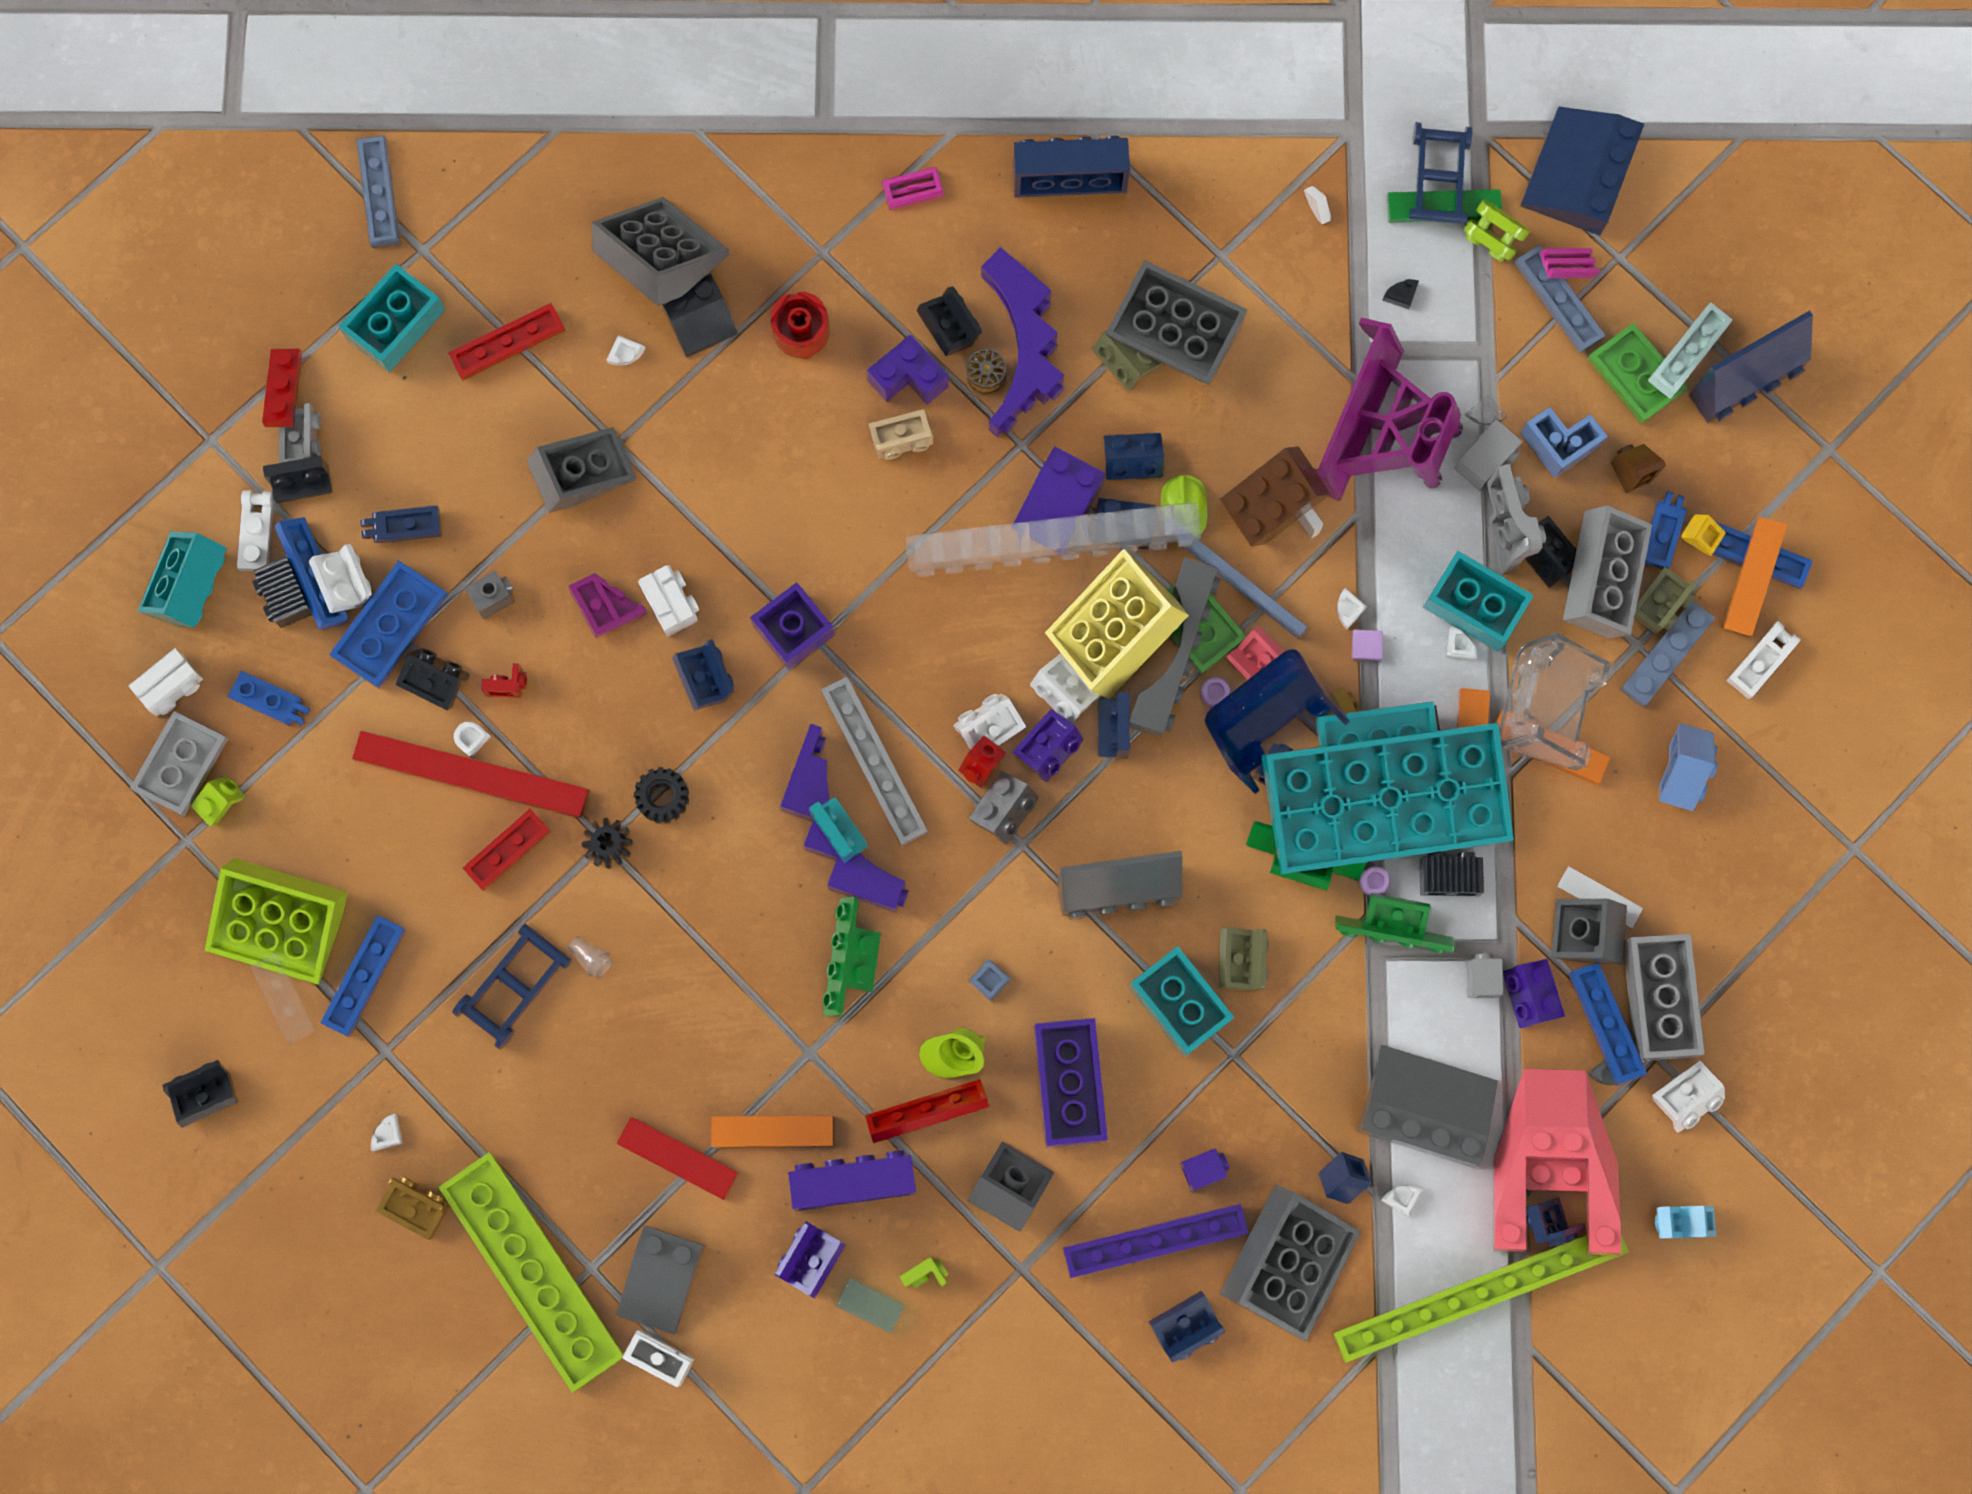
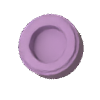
(1214, 691)
(1374, 880)

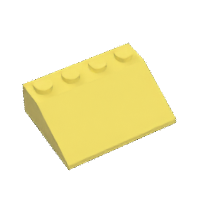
(1116, 625)

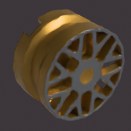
(986, 372)

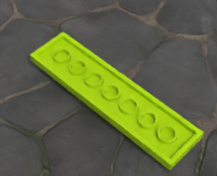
(531, 1272)

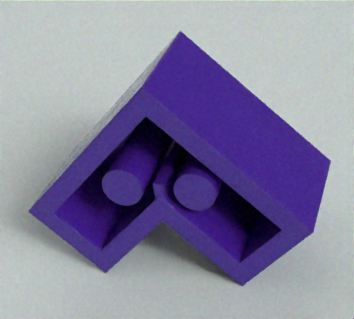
(908, 365)

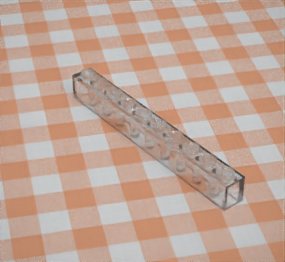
(1053, 538)

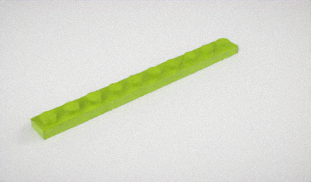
(1467, 1298)

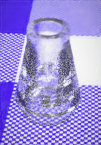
(591, 958)

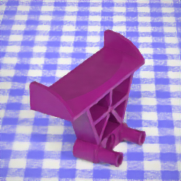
(1361, 414)

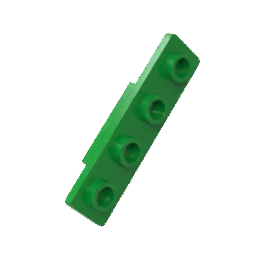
(1262, 838)
(1396, 921)
(852, 958)

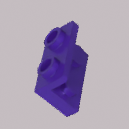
(1049, 745)

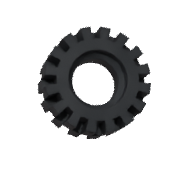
(649, 782)

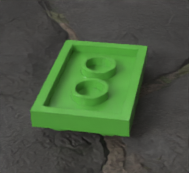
(1626, 366)
(1218, 638)

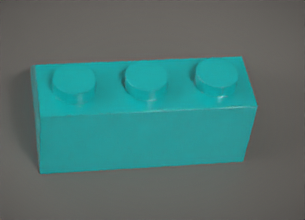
(183, 579)

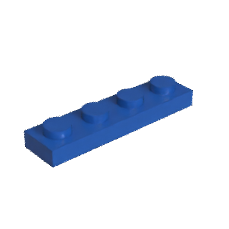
(300, 548)
(1789, 567)
(363, 976)
(1607, 1024)

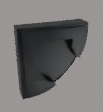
(1401, 293)

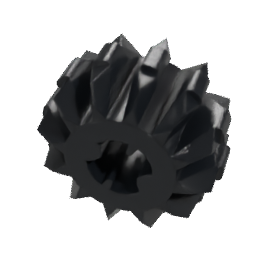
(617, 837)

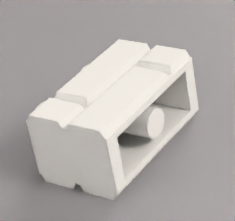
(668, 600)
(166, 683)
(658, 1358)

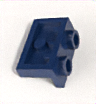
(1114, 726)

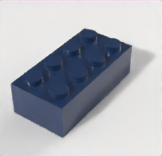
(1071, 166)

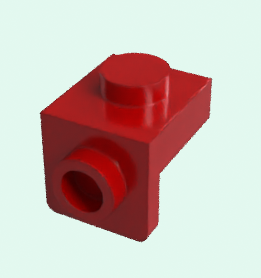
(981, 761)

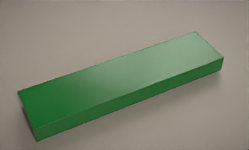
(1400, 203)

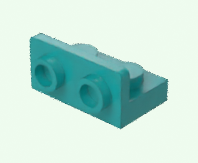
(838, 829)

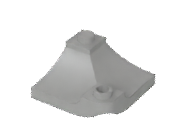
(1512, 529)

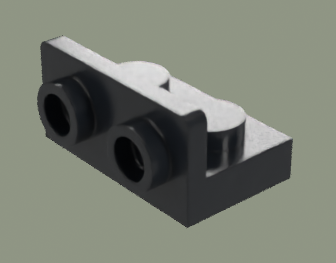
(298, 479)
(1556, 555)
(431, 677)

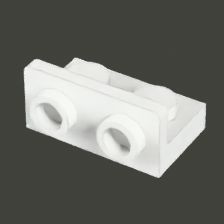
(341, 579)
(1063, 689)
(994, 719)
(1690, 1096)

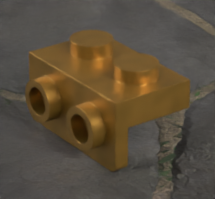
(412, 1208)

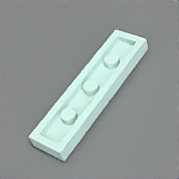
(1690, 350)

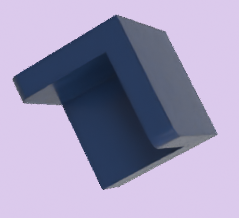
(1345, 1178)

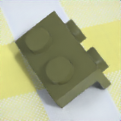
(1124, 362)
(1662, 599)
(1243, 959)

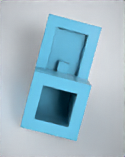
(1685, 1222)

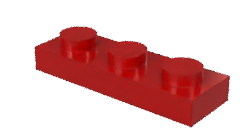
(282, 388)
(506, 849)

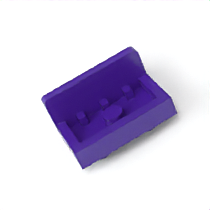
(1533, 993)
(809, 1259)

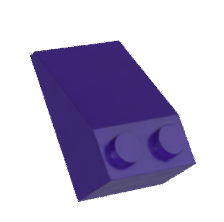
(1061, 489)

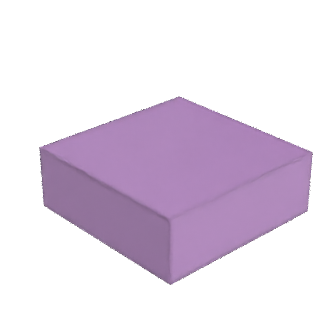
(1367, 645)

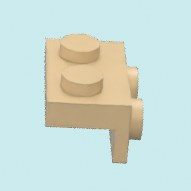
(901, 434)

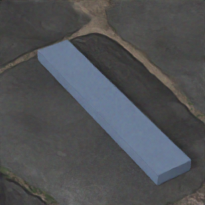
(1248, 589)

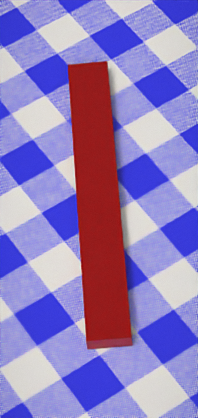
(470, 774)

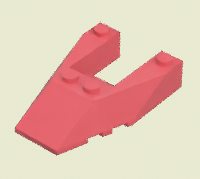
(1556, 1145)

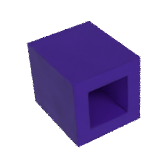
(1204, 1169)

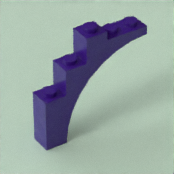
(1024, 299)

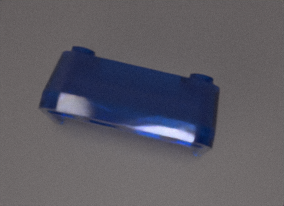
(1264, 707)

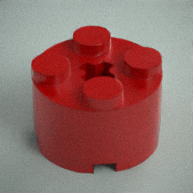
(796, 310)

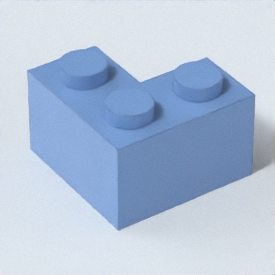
(1561, 447)
(1689, 767)

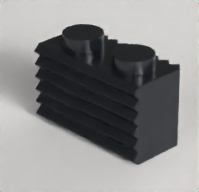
(282, 593)
(1451, 875)

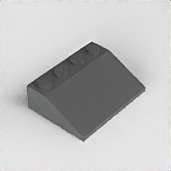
(657, 249)
(1177, 322)
(1120, 884)
(1429, 1107)
(1290, 1262)

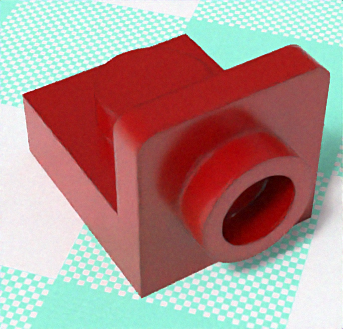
(502, 687)

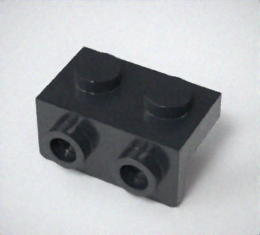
(950, 322)
(200, 1093)

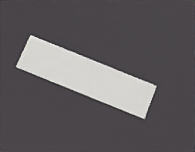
(1586, 888)

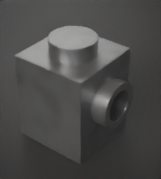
(490, 594)

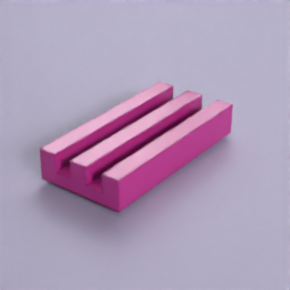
(913, 198)
(1567, 258)

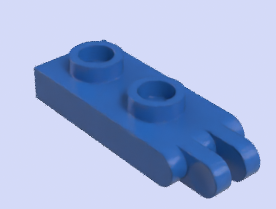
(1665, 531)
(267, 699)

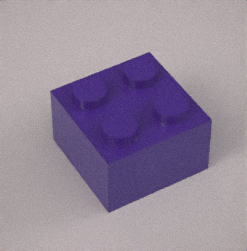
(792, 626)

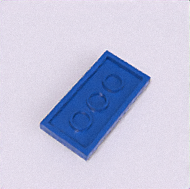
(388, 624)

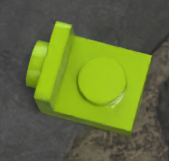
(918, 1274)

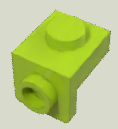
(217, 799)

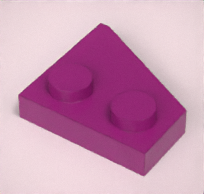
(604, 606)

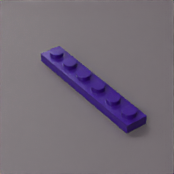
(1155, 1240)

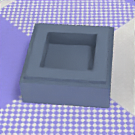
(989, 980)

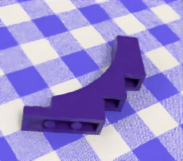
(858, 875)

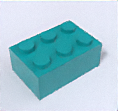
(392, 318)
(1478, 601)
(1181, 1001)

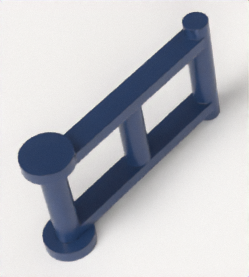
(1464, 141)
(505, 1032)

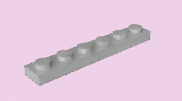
(874, 761)

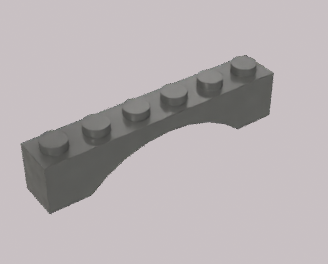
(1155, 704)

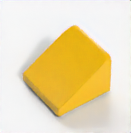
(1703, 534)

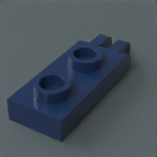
(403, 524)

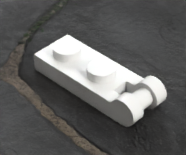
(255, 530)
(1763, 660)

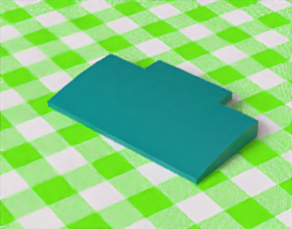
(1386, 789)

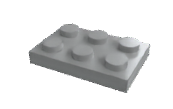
(179, 763)

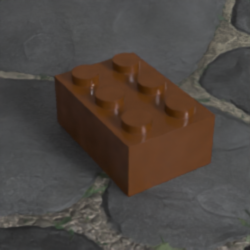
(1275, 496)

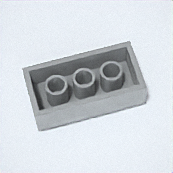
(1607, 572)
(1663, 997)

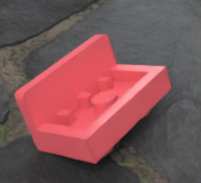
(1254, 652)

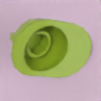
(1183, 490)
(953, 1053)

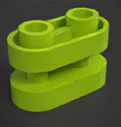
(1499, 247)

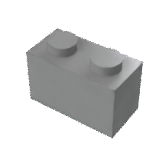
(1491, 449)

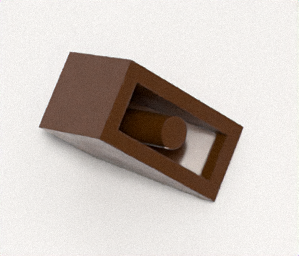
(1637, 466)

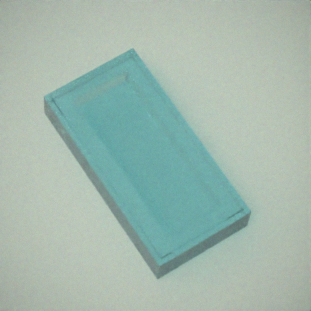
(870, 1305)

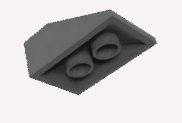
(580, 468)
(660, 1279)

